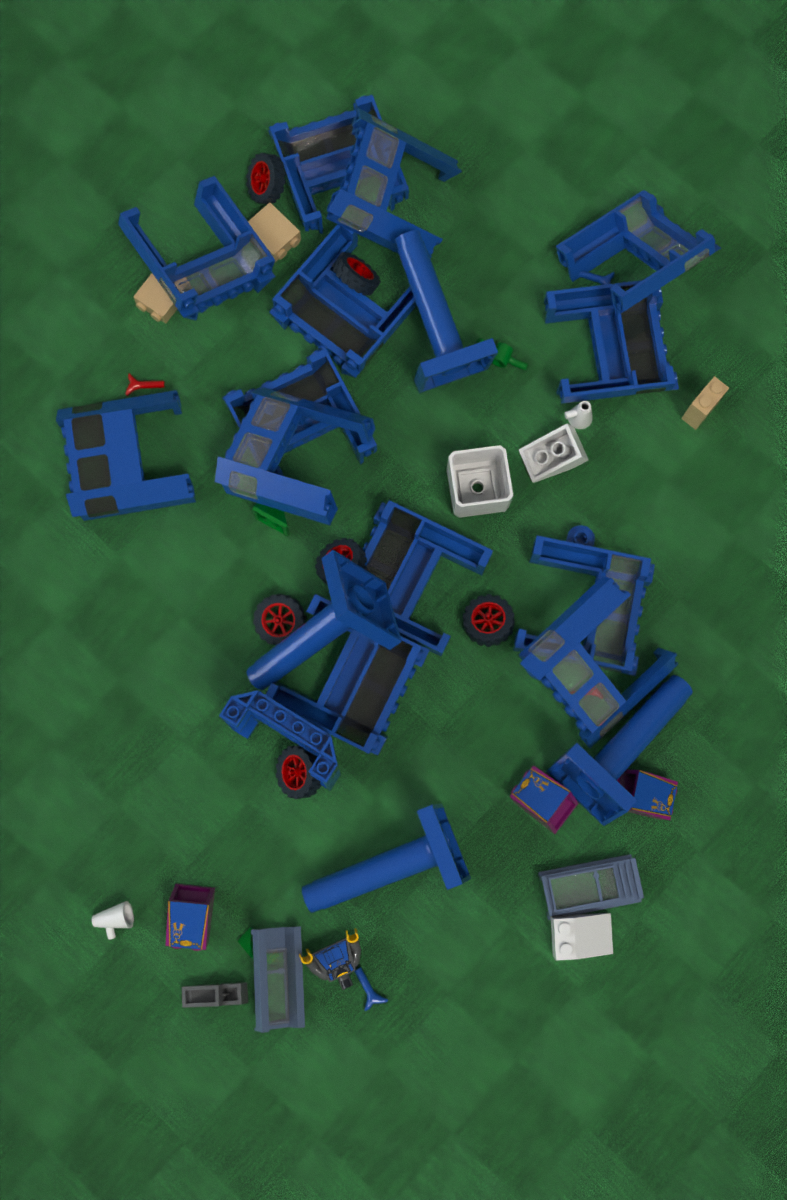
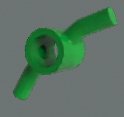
(504, 356)

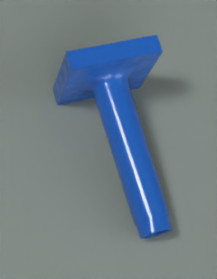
(451, 358)
(357, 603)
(595, 779)
(432, 850)

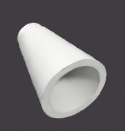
(578, 416)
(115, 917)

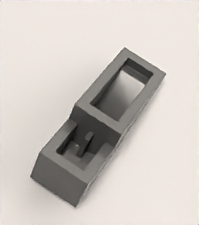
(215, 995)

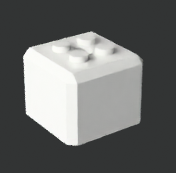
(481, 466)

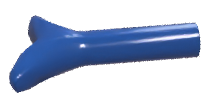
(603, 280)
(372, 996)

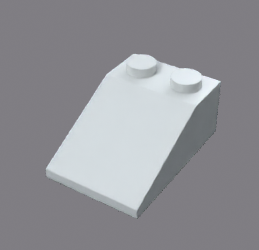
(553, 453)
(581, 936)

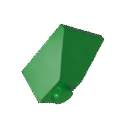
(272, 518)

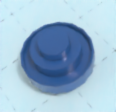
(581, 535)

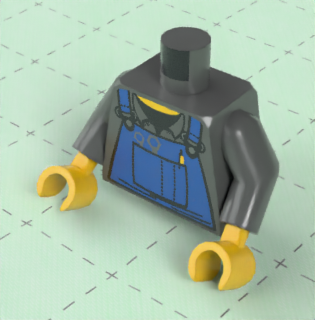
(335, 960)

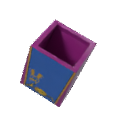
(652, 791)
(544, 799)
(189, 917)

